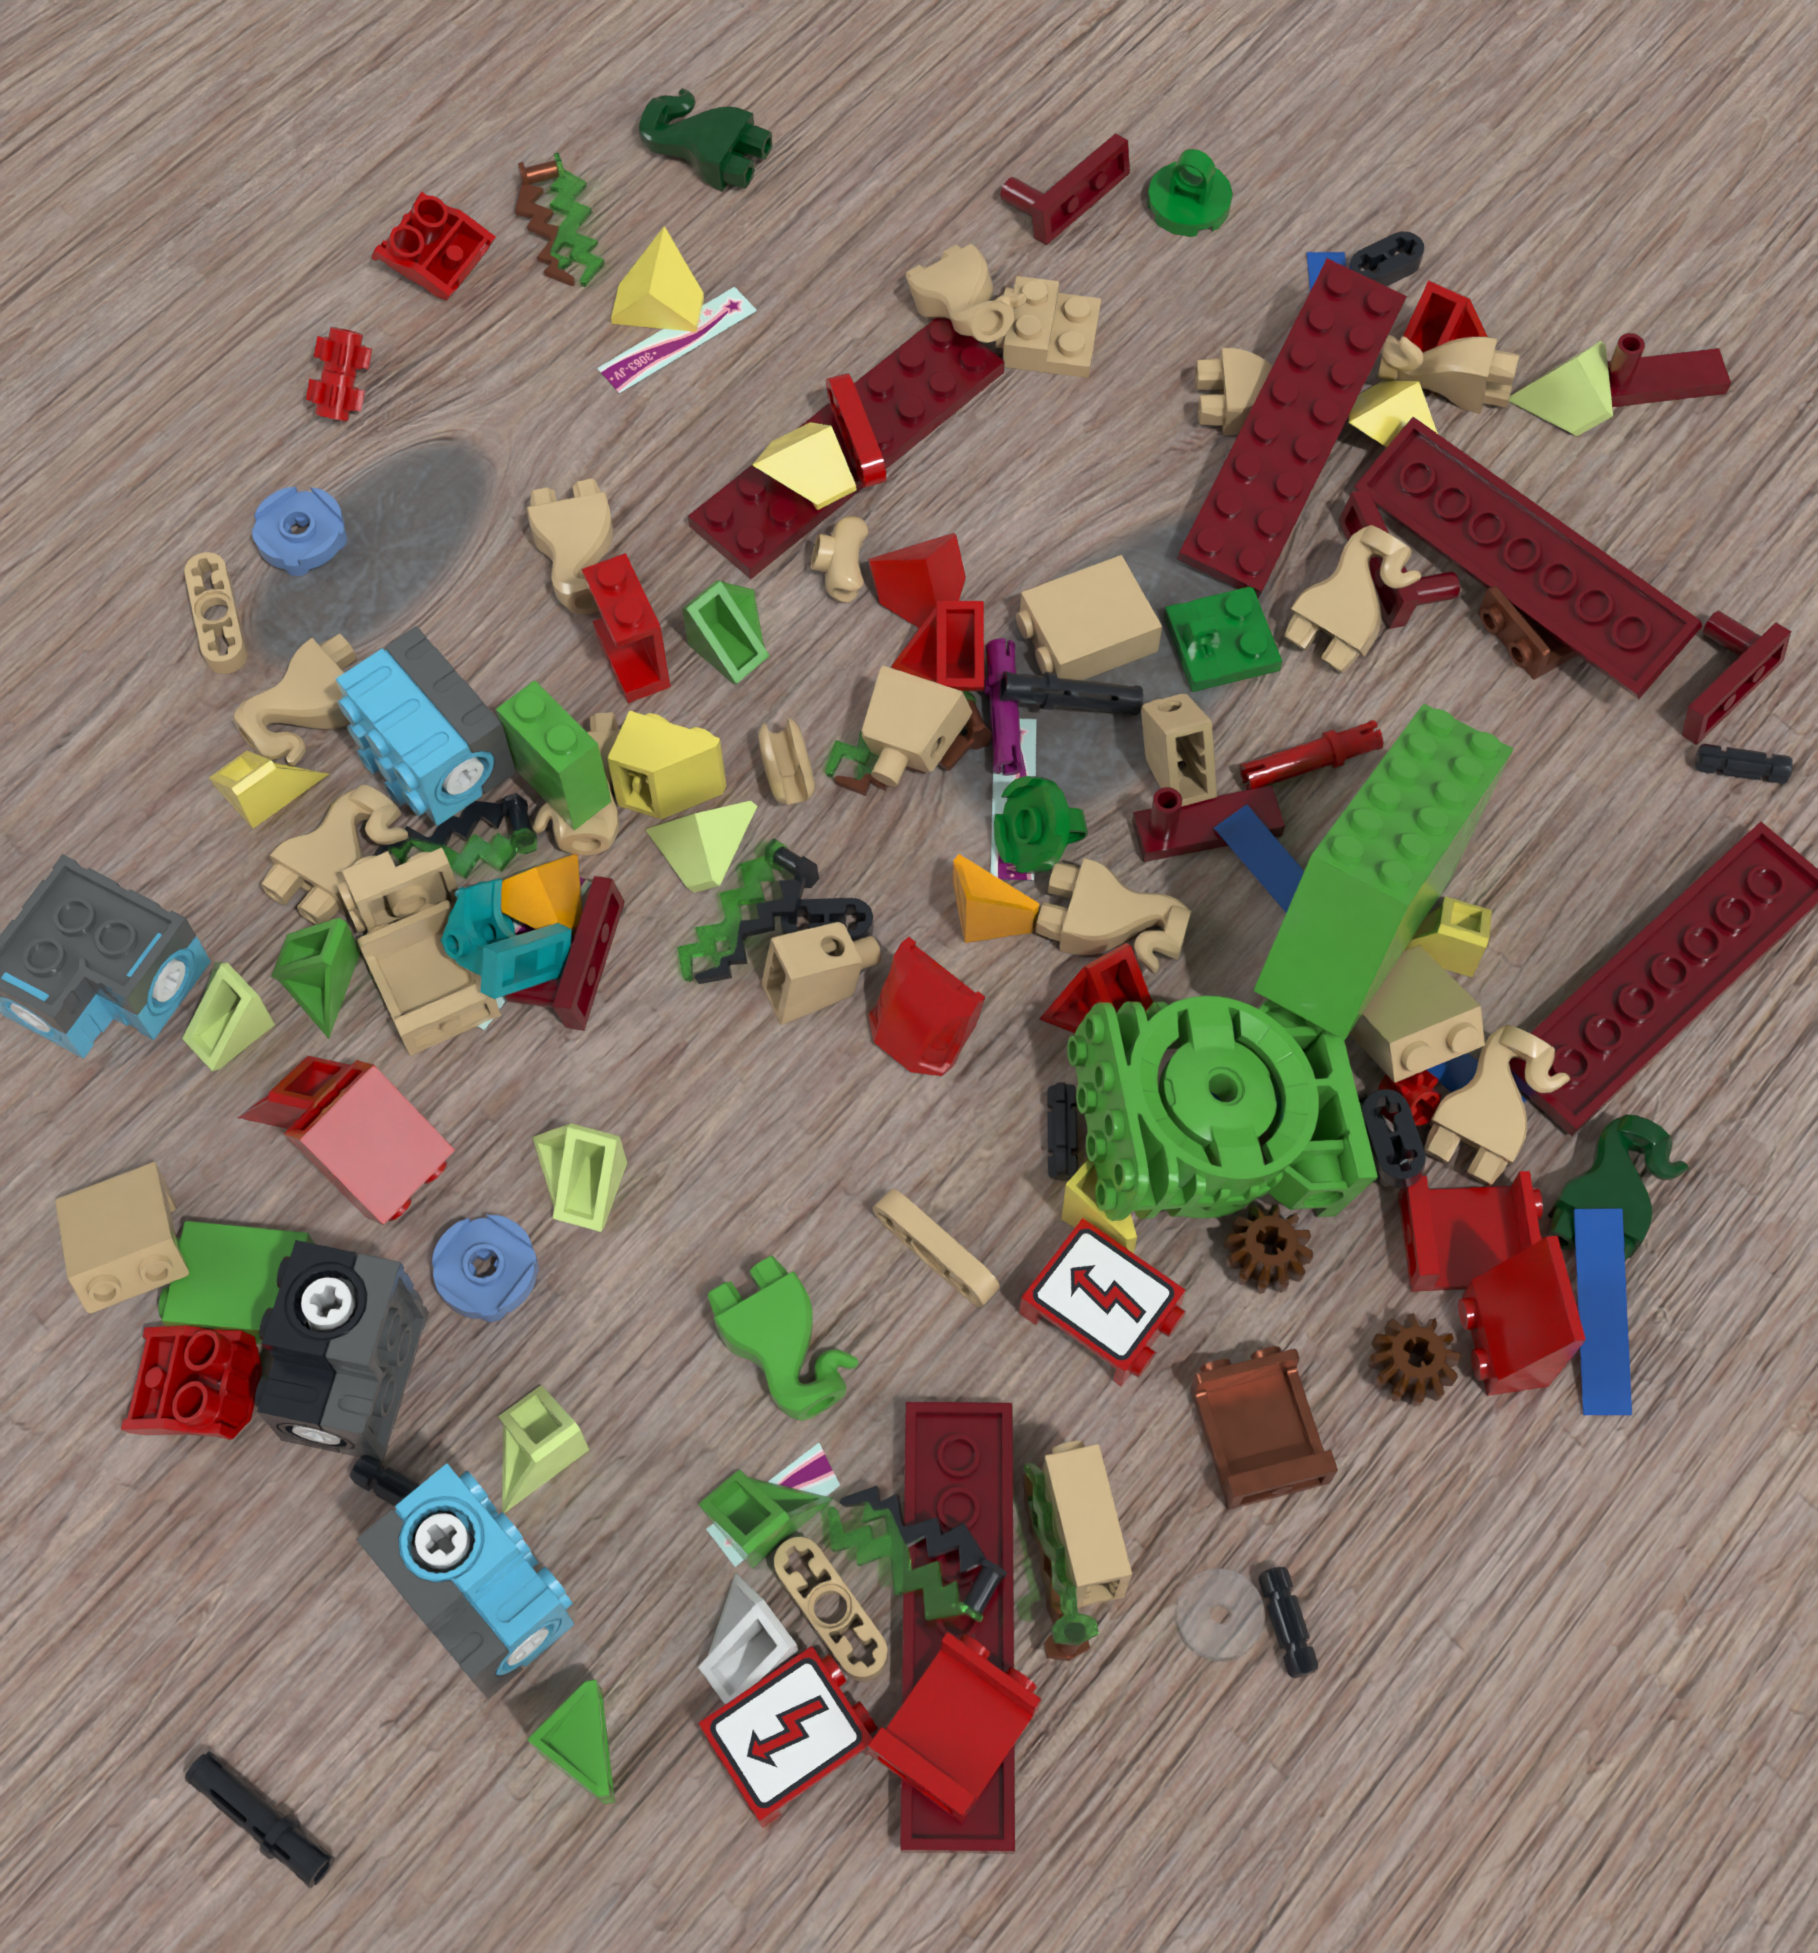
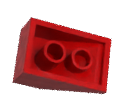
(1522, 1320)

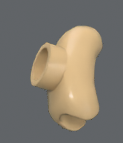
(839, 558)
(786, 763)

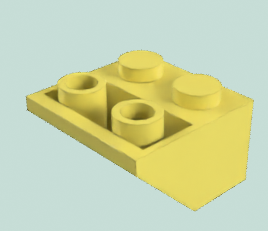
(664, 766)

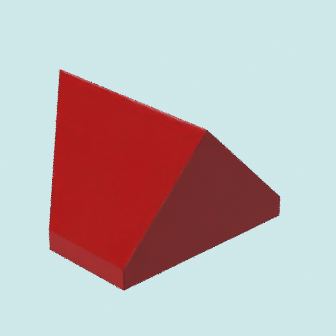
(1442, 317)
(918, 577)
(948, 647)
(1108, 979)
(295, 1092)

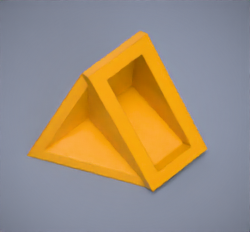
(545, 895)
(989, 905)

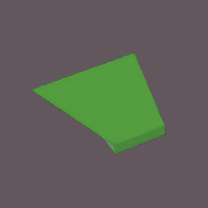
(726, 629)
(318, 969)
(759, 1514)
(577, 1741)

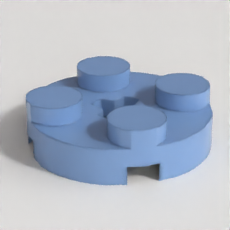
(299, 551)
(491, 1295)

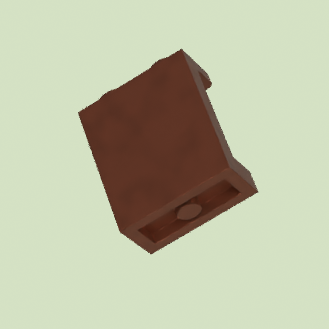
(1526, 642)
(1260, 1427)

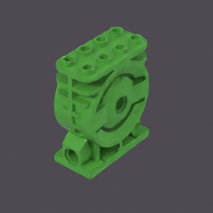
(1202, 1155)

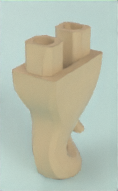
(961, 291)
(1462, 370)
(1239, 380)
(573, 536)
(1347, 601)
(302, 698)
(600, 830)
(317, 859)
(1109, 913)
(1489, 1108)

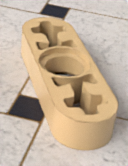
(229, 625)
(936, 1248)
(796, 1583)

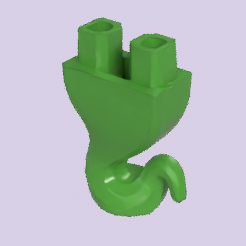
(776, 1334)

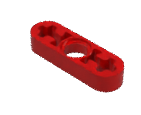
(856, 430)

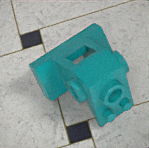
(487, 943)

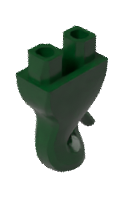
(709, 141)
(1615, 1181)

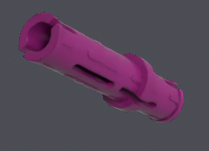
(1004, 715)

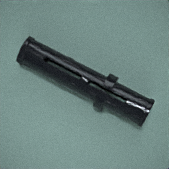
(1018, 688)
(276, 1833)

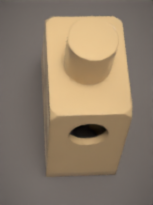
(911, 723)
(1175, 733)
(814, 969)

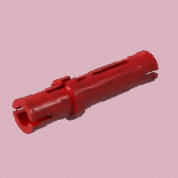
(1328, 750)

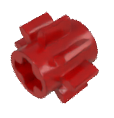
(343, 351)
(335, 395)
(1418, 1093)

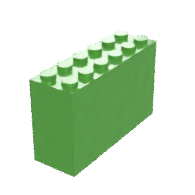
(1381, 870)

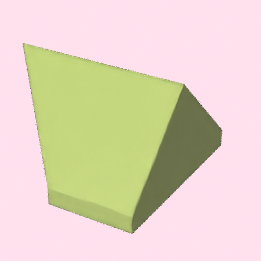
(1572, 394)
(703, 843)
(227, 1018)
(581, 1173)
(536, 1445)

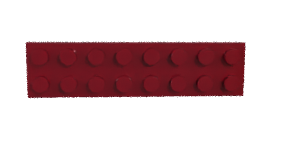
(904, 401)
(1291, 428)
(1530, 556)
(1671, 974)
(960, 1474)

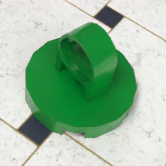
(1190, 195)
(1036, 825)

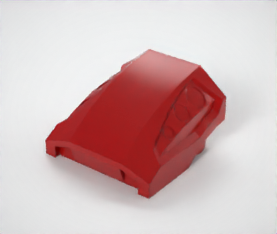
(435, 246)
(923, 1013)
(194, 1382)

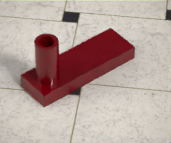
(1073, 193)
(1665, 376)
(1399, 603)
(1756, 661)
(1179, 830)
(576, 990)

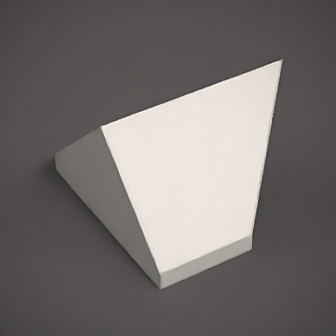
(746, 1643)

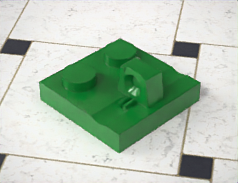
(1222, 639)

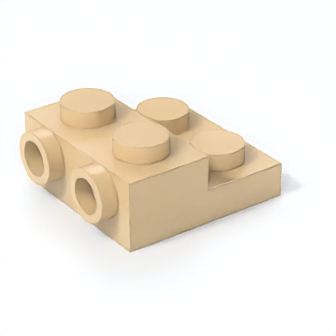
(1050, 330)
(385, 893)

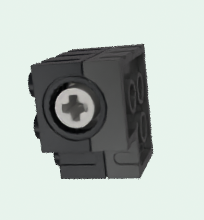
(339, 1349)

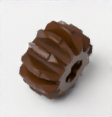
(1286, 1243)
(1434, 1363)

